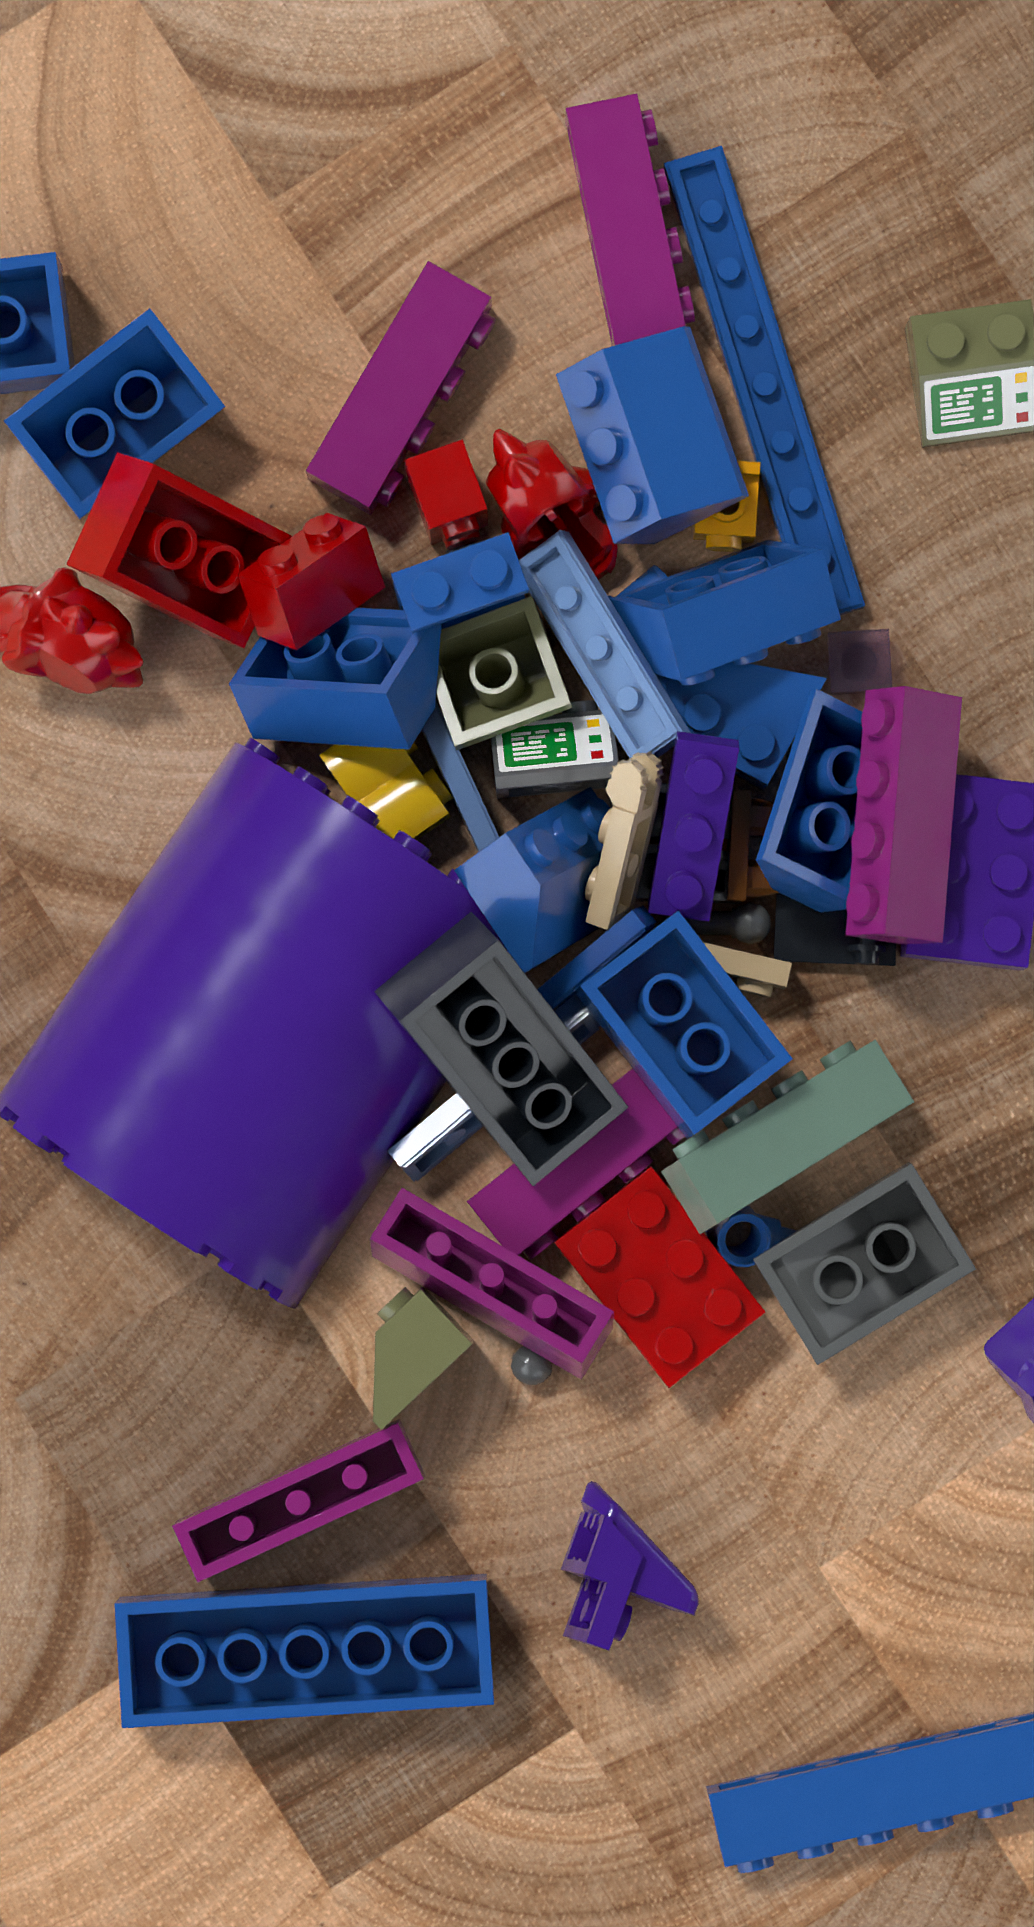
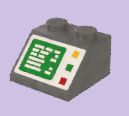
(556, 753)

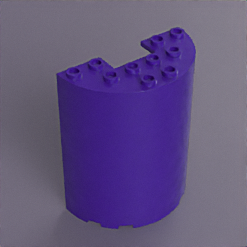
(230, 1028)

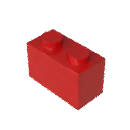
(447, 495)
(311, 580)

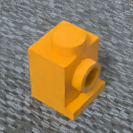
(728, 532)

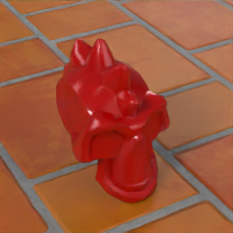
(546, 495)
(67, 635)

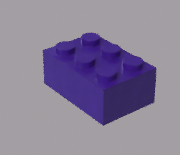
(988, 877)

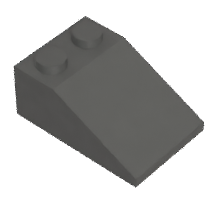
(864, 1263)

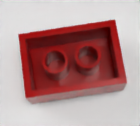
(173, 547)
(659, 1277)

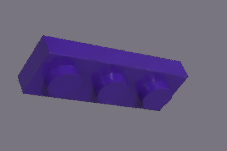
(693, 825)

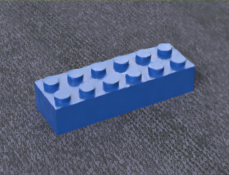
(304, 1650)

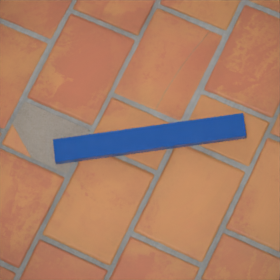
(759, 364)

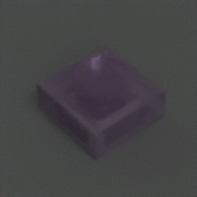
(859, 661)

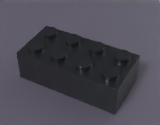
(501, 1048)

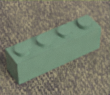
(787, 1135)

